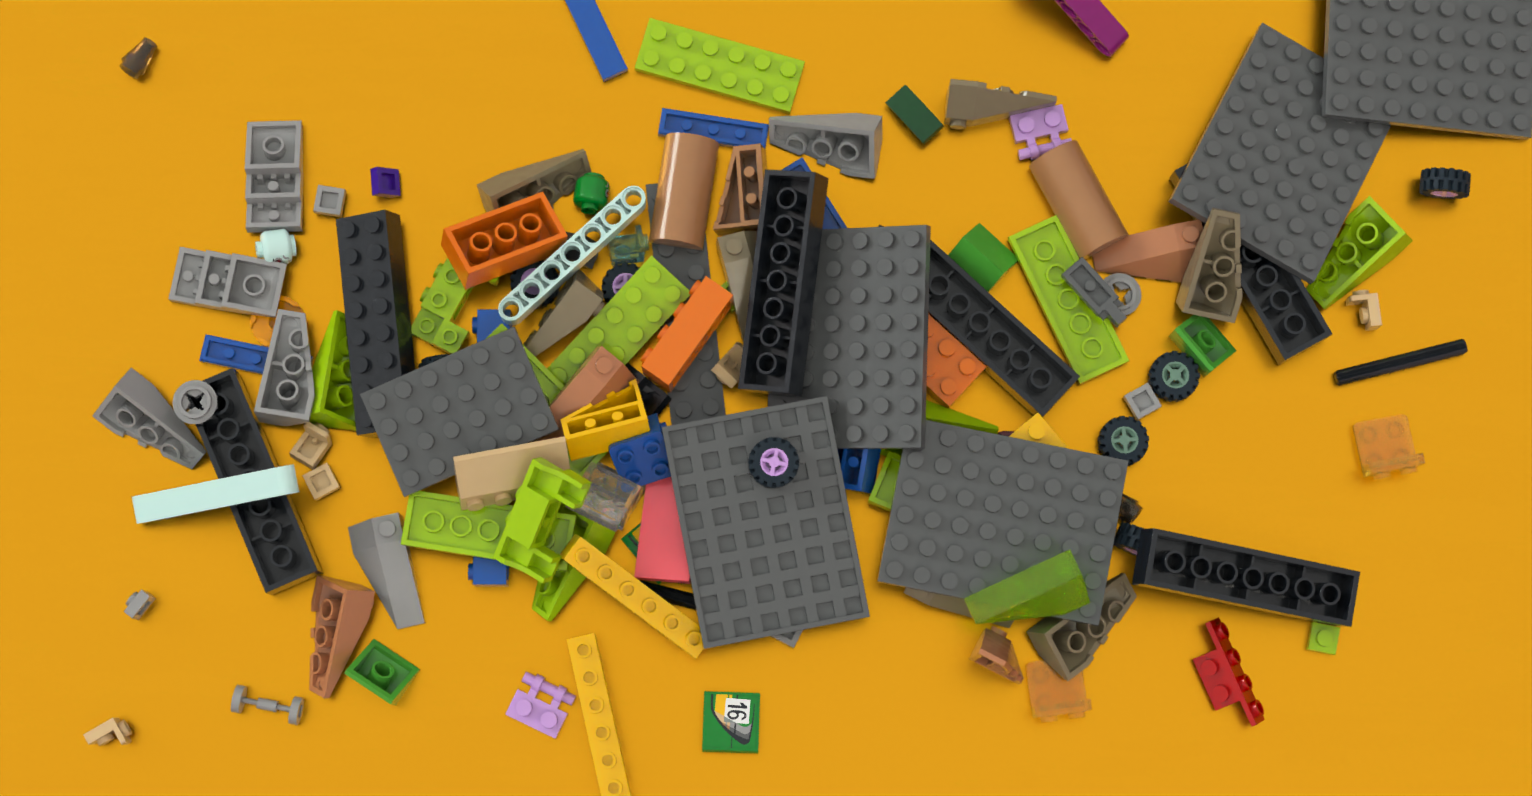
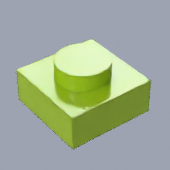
(1323, 638)

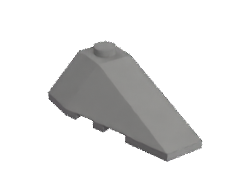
(840, 140)
(388, 567)

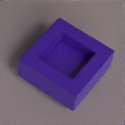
(385, 182)

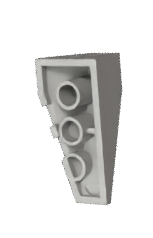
(287, 379)
(142, 413)

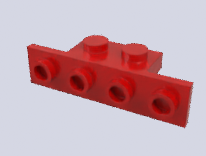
(1224, 675)

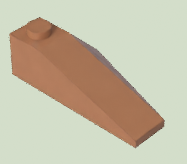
(1152, 253)
(590, 384)
(341, 617)
(997, 654)

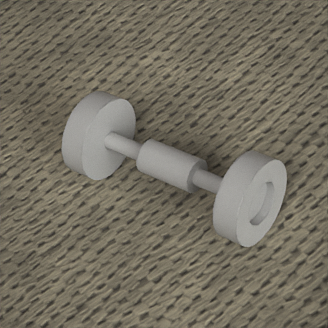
(239, 699)

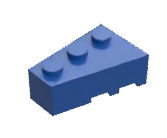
(859, 468)

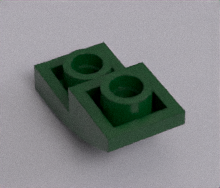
(914, 114)

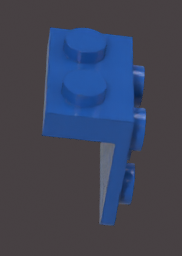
(643, 456)

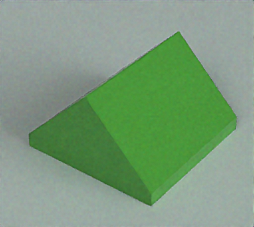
(983, 257)
(1203, 343)
(382, 672)

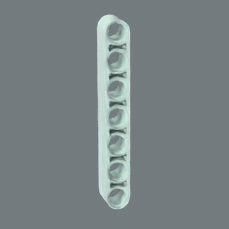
(576, 242)
(215, 494)

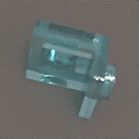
(629, 247)

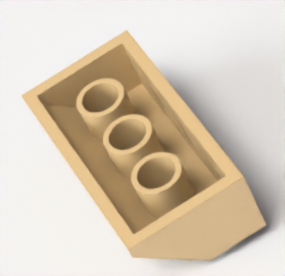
(498, 473)

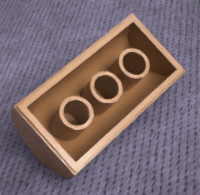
(684, 191)
(1078, 199)

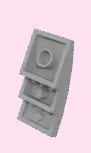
(274, 176)
(227, 282)

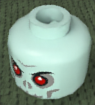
(276, 246)

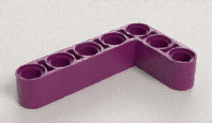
(1096, 24)

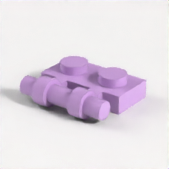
(1036, 125)
(537, 713)

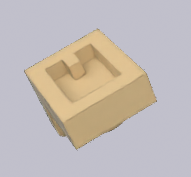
(1370, 309)
(103, 733)

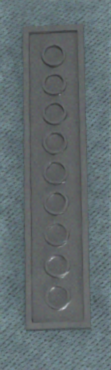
(698, 391)

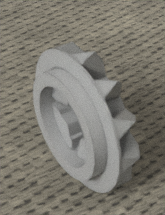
(1124, 282)
(182, 403)

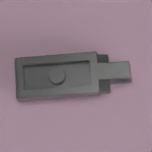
(1094, 291)

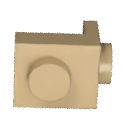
(728, 368)
(311, 445)

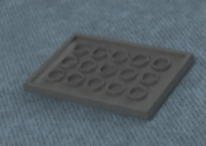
(458, 407)

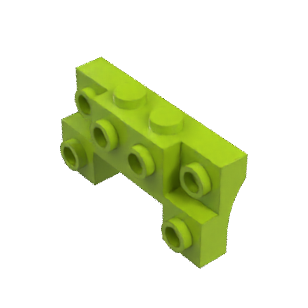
(440, 309)
(534, 515)

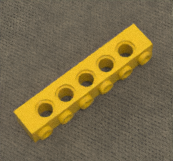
(633, 595)
(598, 716)

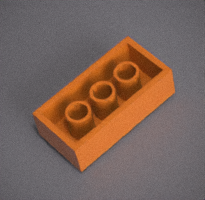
(503, 240)
(687, 334)
(949, 365)

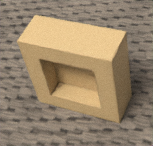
(321, 481)

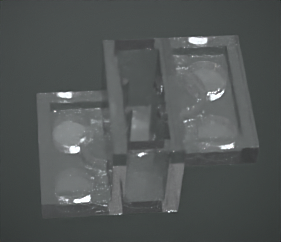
(610, 497)

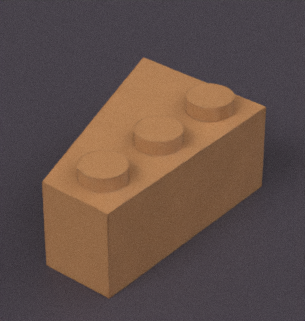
(742, 191)

